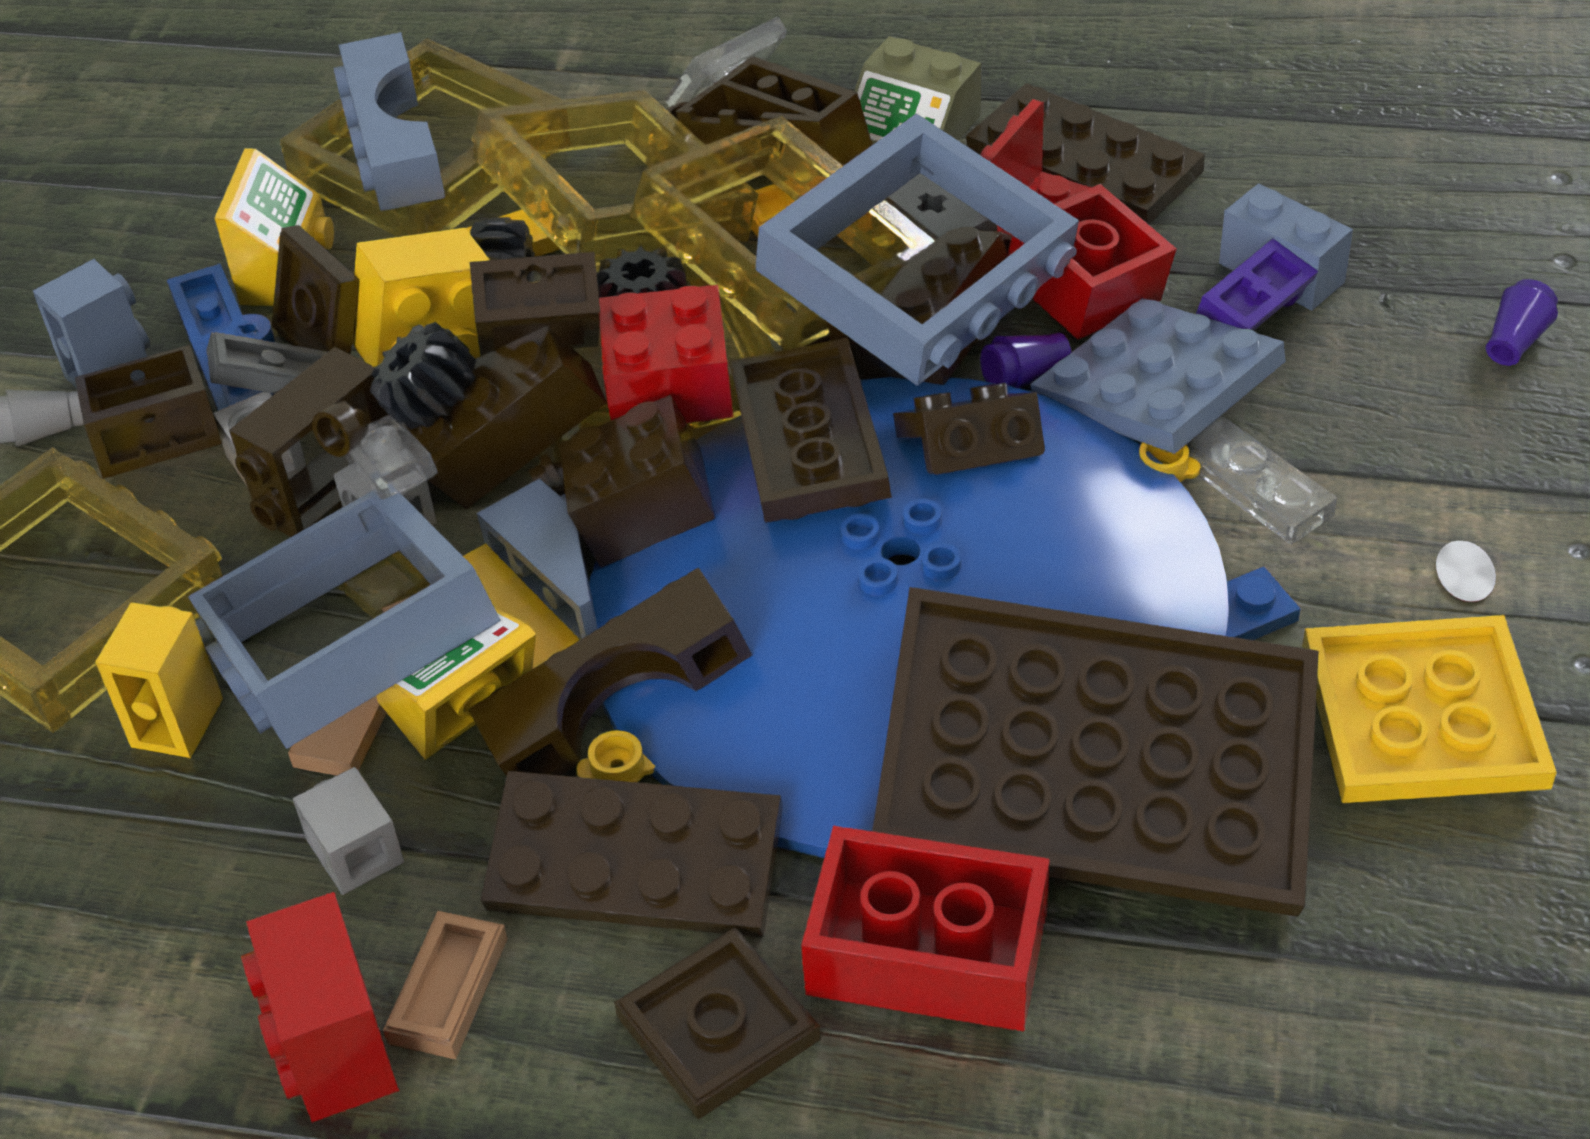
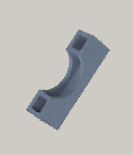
(391, 153)

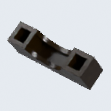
(670, 636)

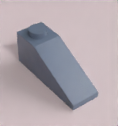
(544, 550)

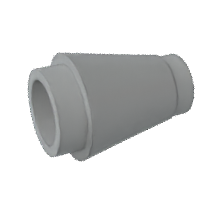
(37, 414)

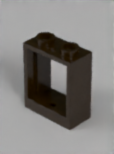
(513, 307)
(120, 410)
(283, 421)

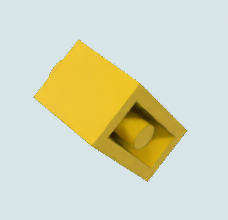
(160, 679)

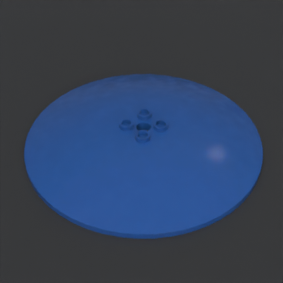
(828, 609)

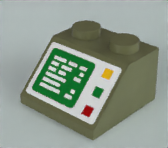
(920, 80)

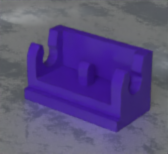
(1258, 287)

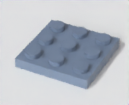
(1161, 373)

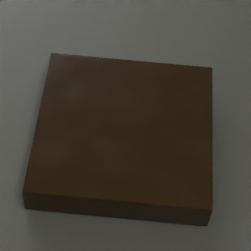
(313, 294)
(717, 1022)

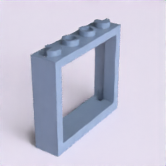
(915, 350)
(364, 659)

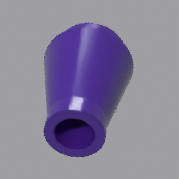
(1521, 319)
(1022, 358)

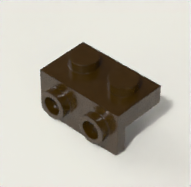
(975, 431)

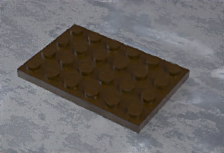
(1105, 748)

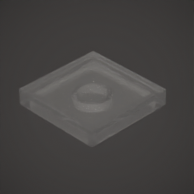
(721, 60)

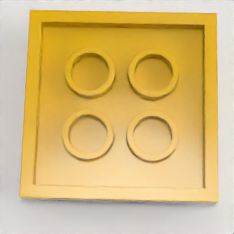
(1427, 710)

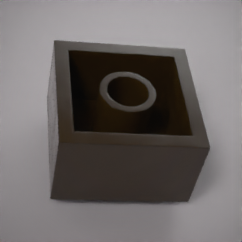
(635, 481)

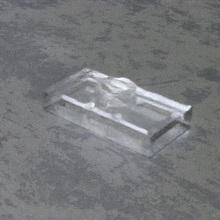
(391, 458)

